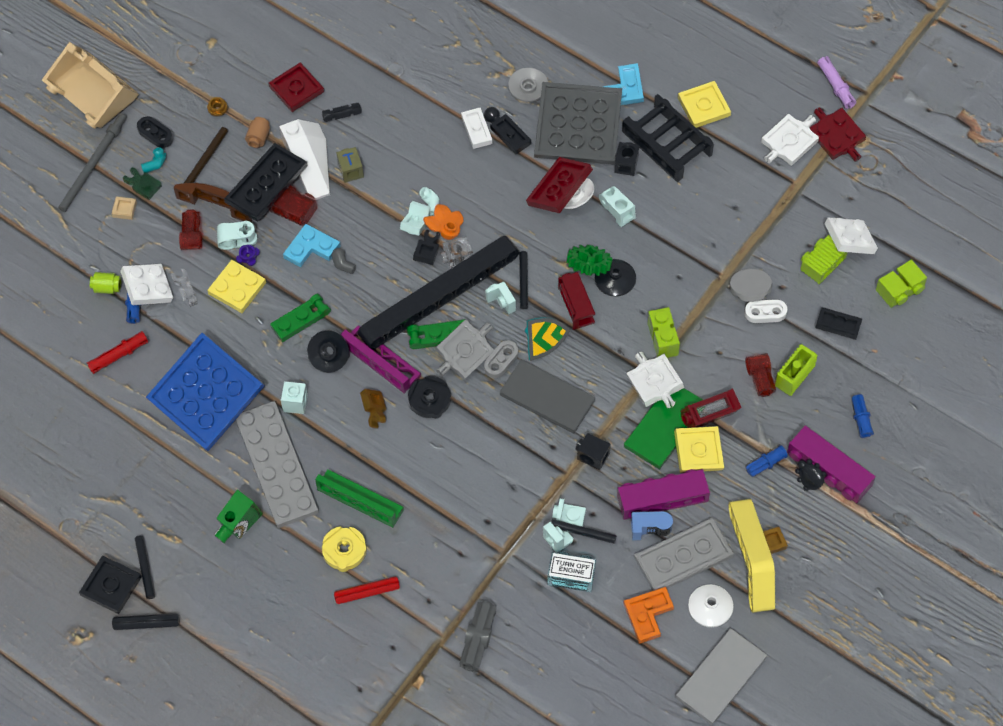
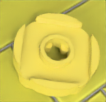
(343, 560)

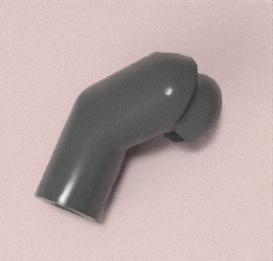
(340, 262)

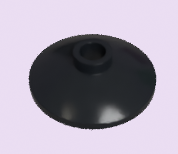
(619, 284)
(318, 353)

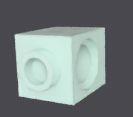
(294, 397)

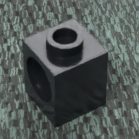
(626, 165)
(593, 451)

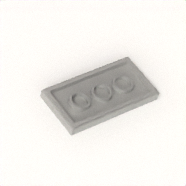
(684, 555)
(721, 676)

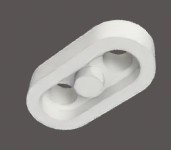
(765, 310)

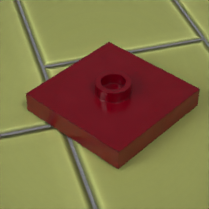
(296, 87)

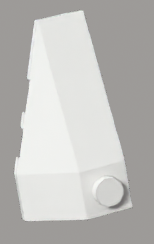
(310, 144)

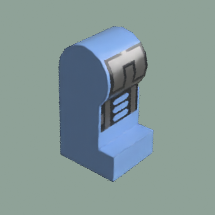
(650, 523)

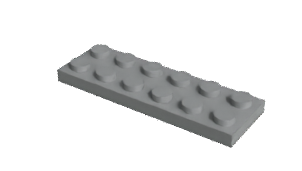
(276, 465)

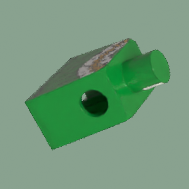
(237, 517)

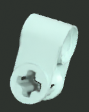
(235, 234)

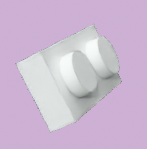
(476, 128)

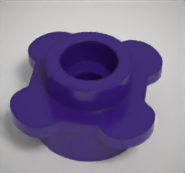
(247, 250)

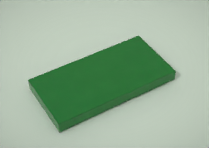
(655, 436)

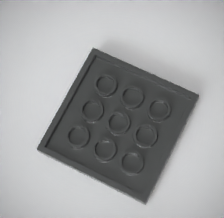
(578, 123)

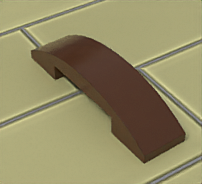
(192, 191)

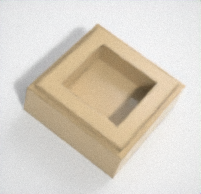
(124, 208)

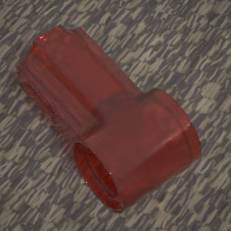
(191, 236)
(760, 369)

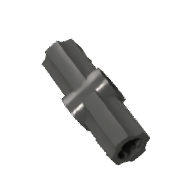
(478, 636)

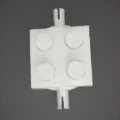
(790, 139)
(655, 380)

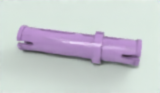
(840, 88)

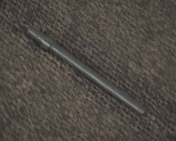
(112, 132)

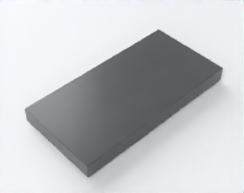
(547, 396)

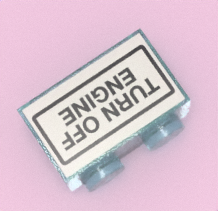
(571, 571)

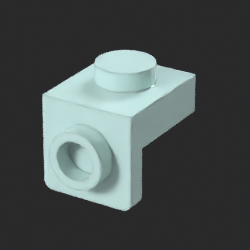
(413, 222)

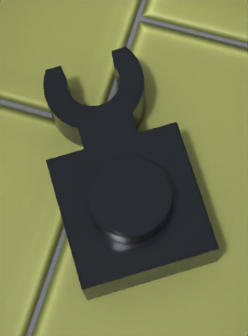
(427, 250)

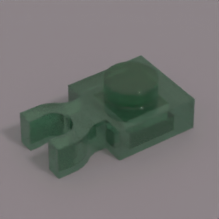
(143, 185)

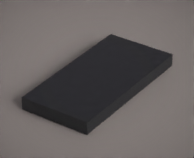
(265, 182)

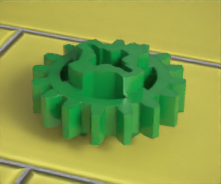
(589, 260)

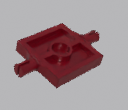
(838, 133)

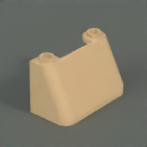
(89, 85)

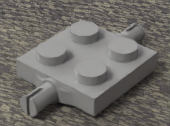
(464, 349)

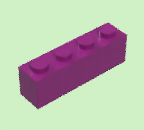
(841, 470)
(663, 493)

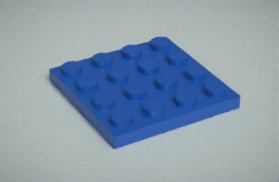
(205, 391)

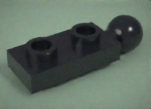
(507, 130)

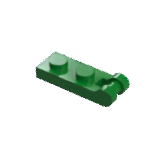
(300, 318)
(433, 334)

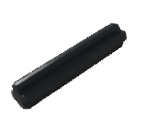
(145, 621)

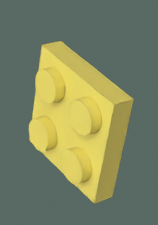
(704, 104)
(236, 286)
(699, 449)

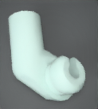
(430, 198)

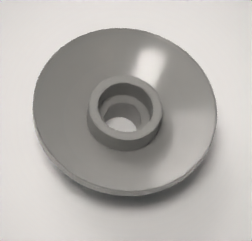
(524, 79)

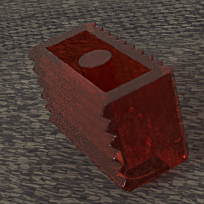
(295, 206)

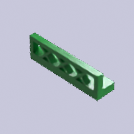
(359, 498)

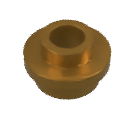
(217, 102)

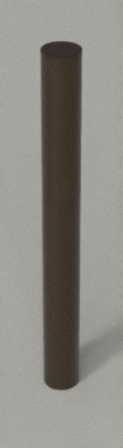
(207, 155)

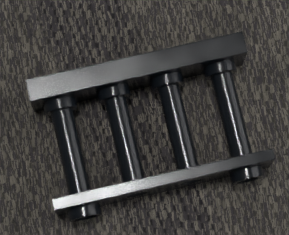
(661, 154)

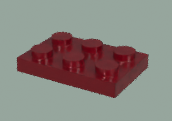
(559, 185)

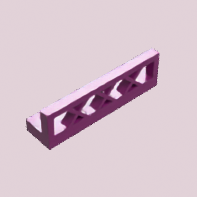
(379, 363)

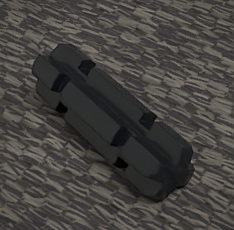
(341, 112)

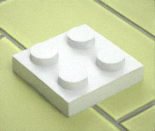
(851, 235)
(146, 284)

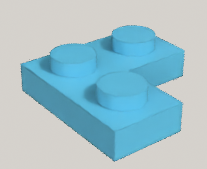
(630, 84)
(310, 241)

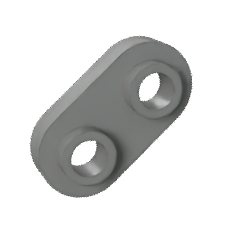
(500, 360)

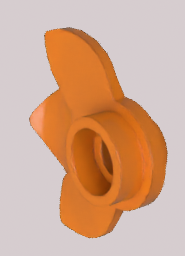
(444, 221)

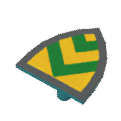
(544, 336)

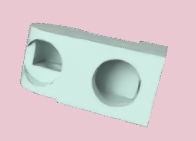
(618, 205)

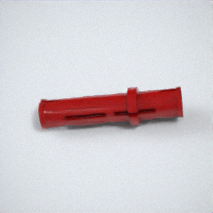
(122, 349)

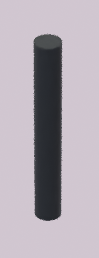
(523, 273)
(591, 533)
(144, 566)

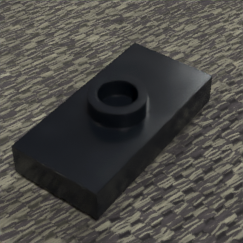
(838, 323)

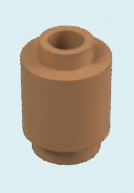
(257, 132)

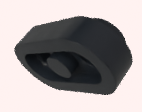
(156, 133)

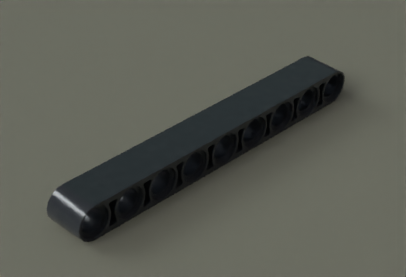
(438, 292)

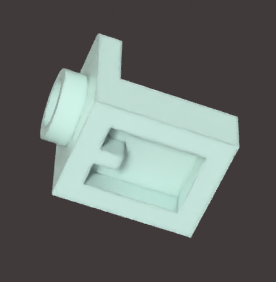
(503, 296)
(569, 513)
(556, 537)

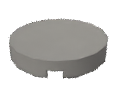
(751, 285)

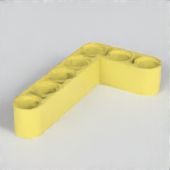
(756, 555)

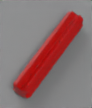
(366, 590)

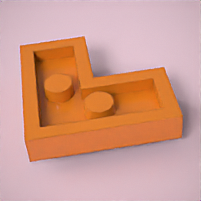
(642, 612)

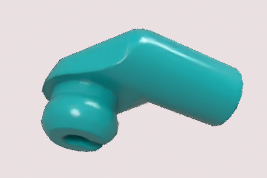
(157, 161)

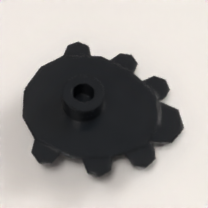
(810, 475)

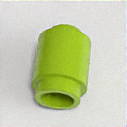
(105, 283)

